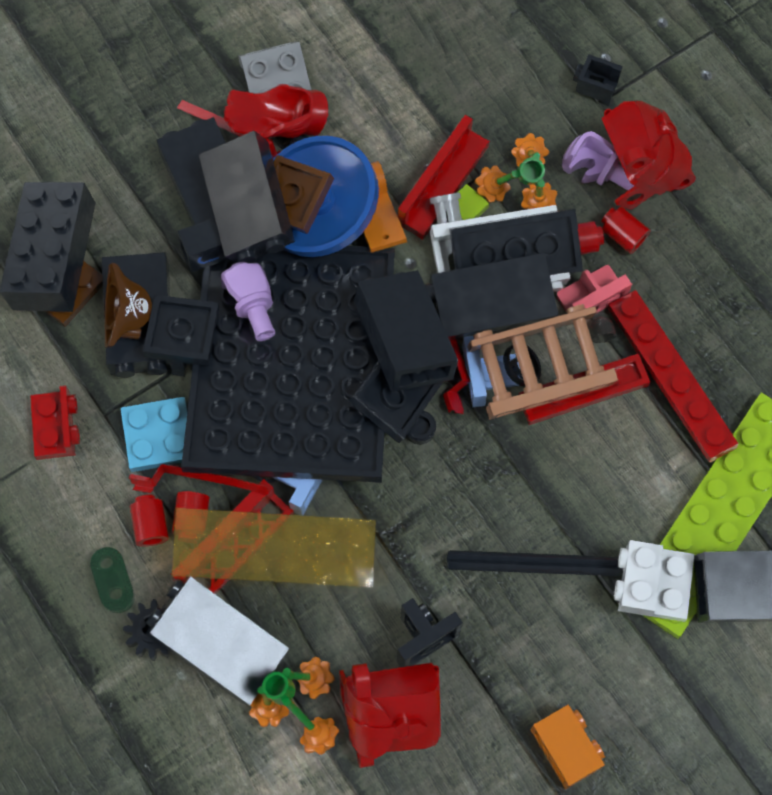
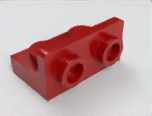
(53, 424)

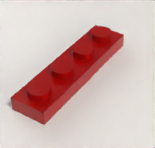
(630, 376)

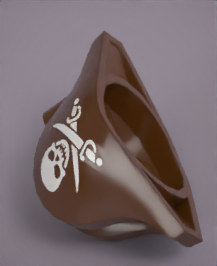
(126, 307)

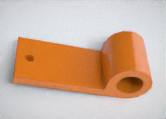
(385, 227)

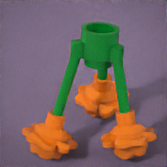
(530, 171)
(276, 700)

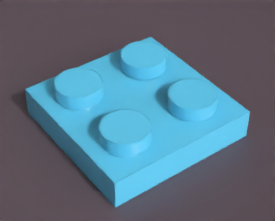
(154, 433)

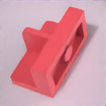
(595, 289)

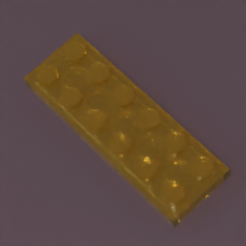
(273, 548)

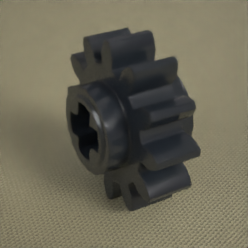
(138, 631)

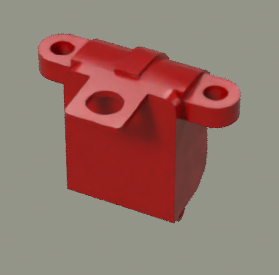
(647, 151)
(391, 709)

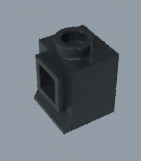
(601, 71)

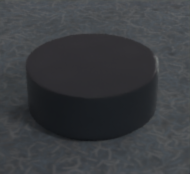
(423, 429)

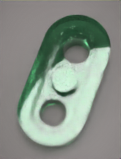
(112, 578)

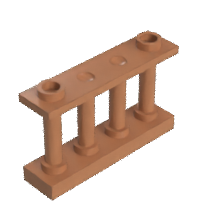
(534, 393)

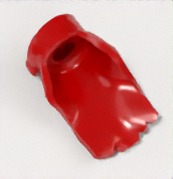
(278, 112)

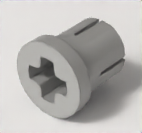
(447, 207)

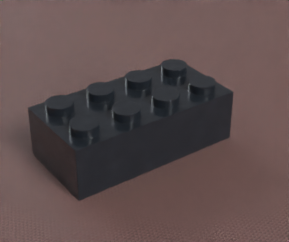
(48, 246)

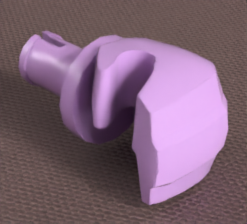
(598, 156)
(252, 292)

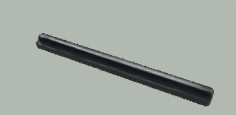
(533, 563)

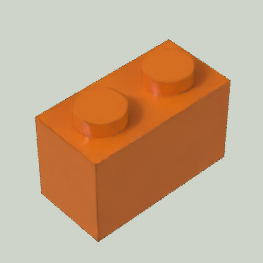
(568, 746)

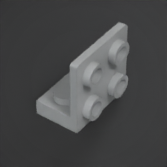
(275, 66)

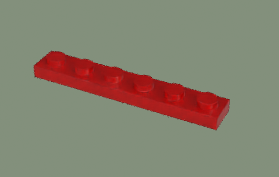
(673, 376)

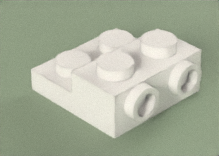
(654, 581)

